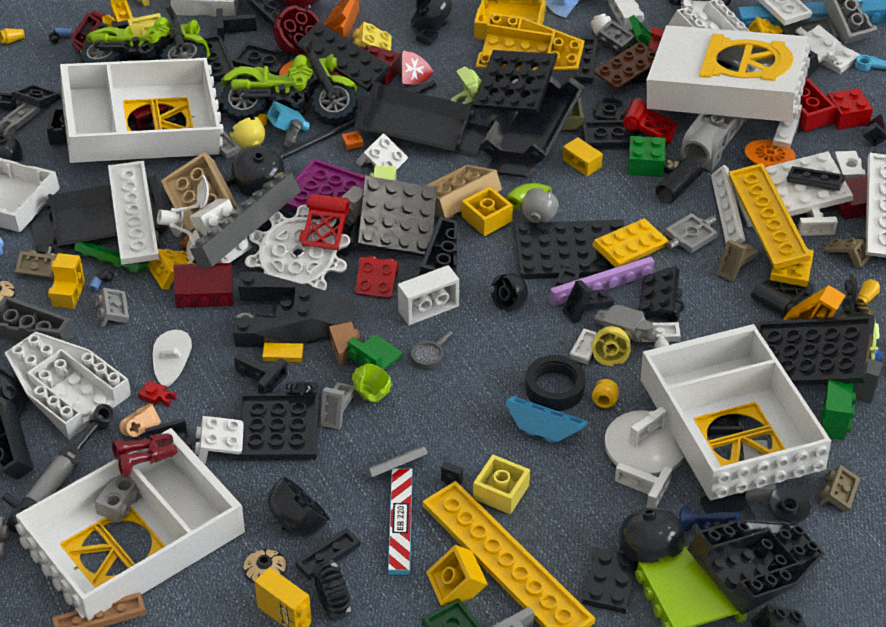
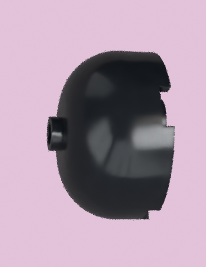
(431, 14)
(255, 167)
(295, 509)
(651, 535)

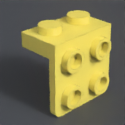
(370, 35)

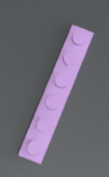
(606, 279)

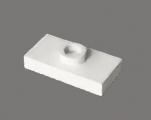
(582, 349)

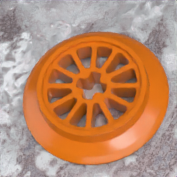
(765, 152)

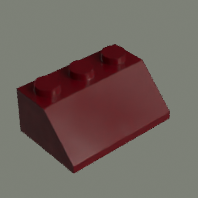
(203, 286)

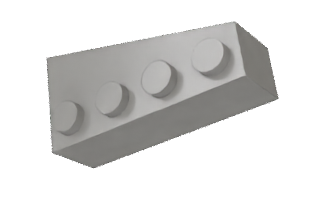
(849, 20)

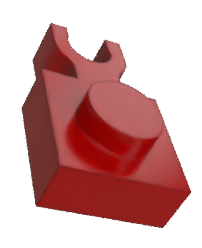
(154, 392)

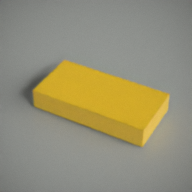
(288, 351)

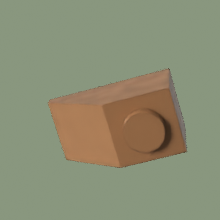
(338, 337)

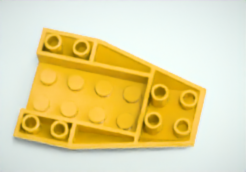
(524, 35)

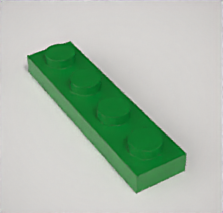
(103, 255)

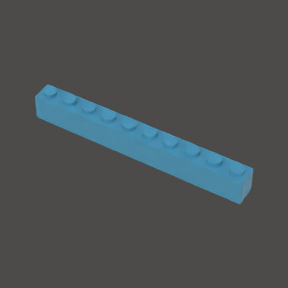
(873, 8)

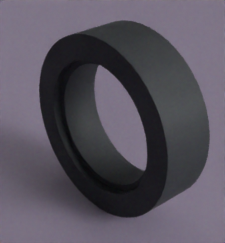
(555, 364)

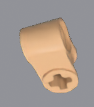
(141, 419)

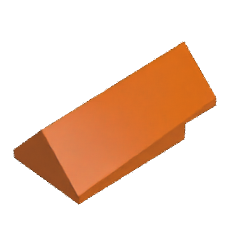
(343, 17)

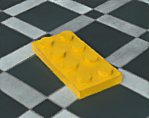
(630, 243)

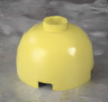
(248, 132)
(611, 346)

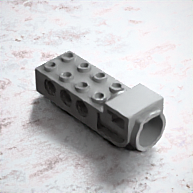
(708, 138)

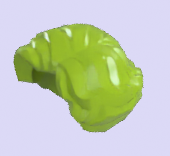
(371, 382)

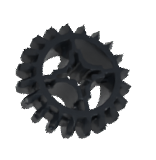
(332, 590)

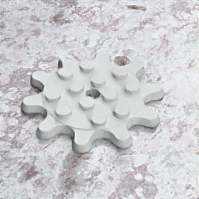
(280, 242)

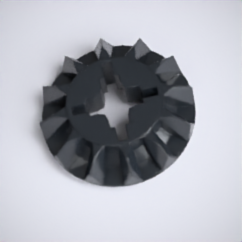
(301, 387)

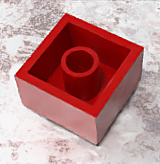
(851, 109)

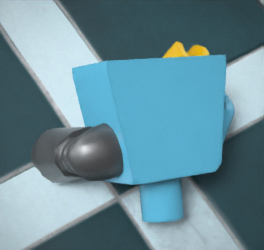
(287, 120)

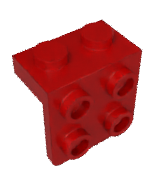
(376, 276)

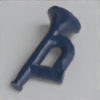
(690, 518)

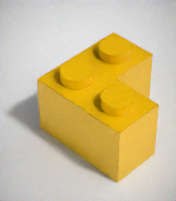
(67, 281)

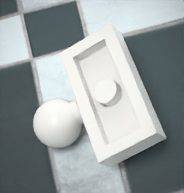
(665, 333)

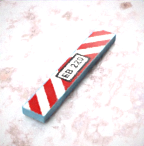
(400, 522)

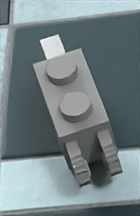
(628, 320)

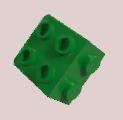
(373, 351)

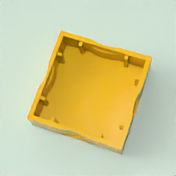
(529, 9)

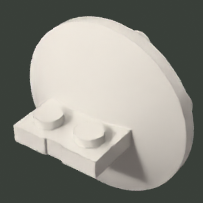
(643, 442)

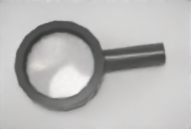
(429, 354)

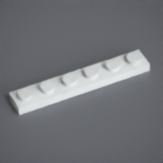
(727, 205)

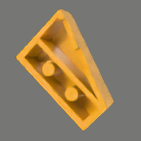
(819, 305)

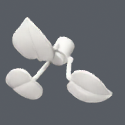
(175, 217)

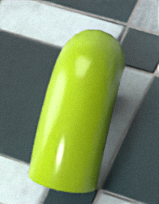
(516, 196)

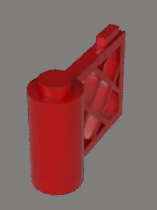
(638, 116)
(325, 207)

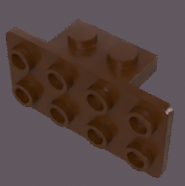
(626, 65)

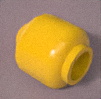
(605, 393)

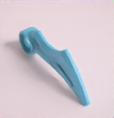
(869, 61)

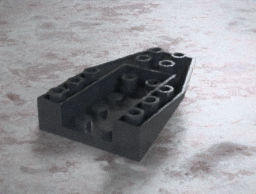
(755, 559)

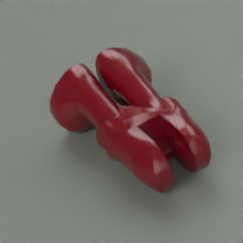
(158, 446)

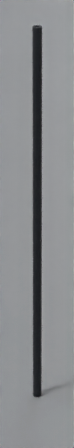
(333, 131)

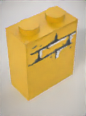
(282, 600)

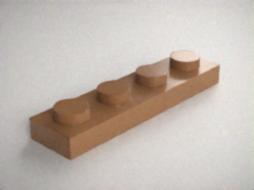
(122, 610)

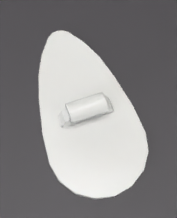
(170, 355)

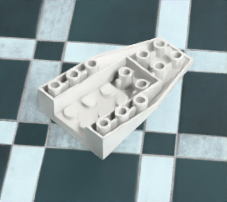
(714, 16)
(65, 380)

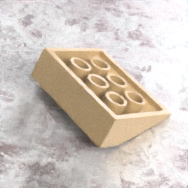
(184, 184)
(461, 185)

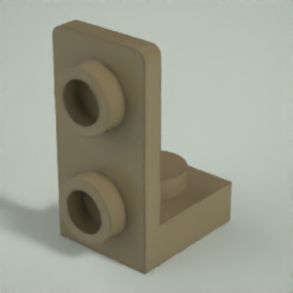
(854, 246)

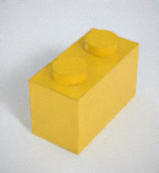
(582, 156)

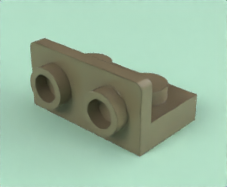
(35, 264)
(839, 488)

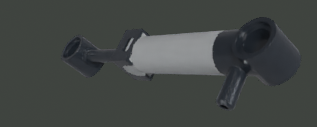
(60, 467)

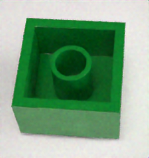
(646, 156)
(838, 409)

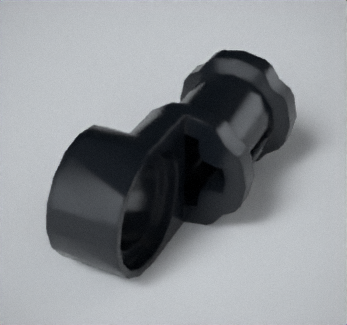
(673, 316)

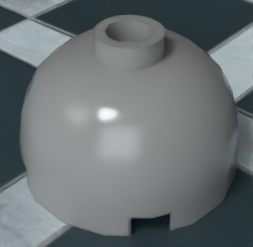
(539, 206)

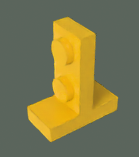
(120, 10)

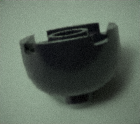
(10, 148)
(509, 291)

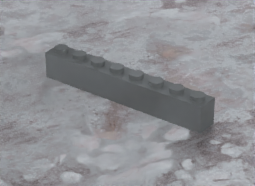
(244, 220)

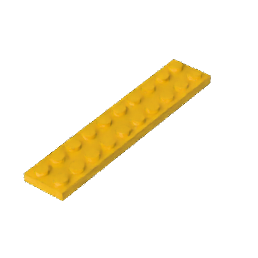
(506, 559)

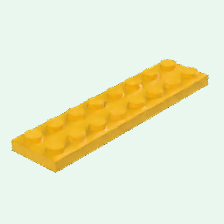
(769, 216)

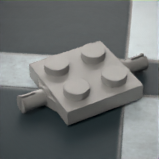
(691, 233)

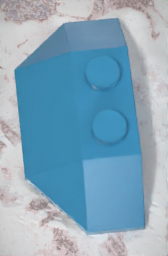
(543, 421)

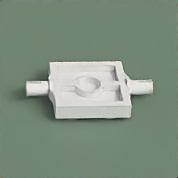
(821, 43)

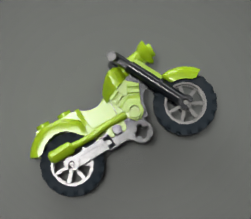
(161, 42)
(290, 89)

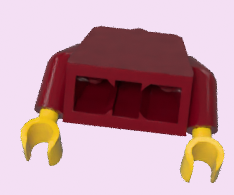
(88, 24)

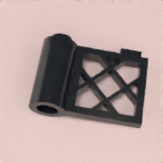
(776, 297)

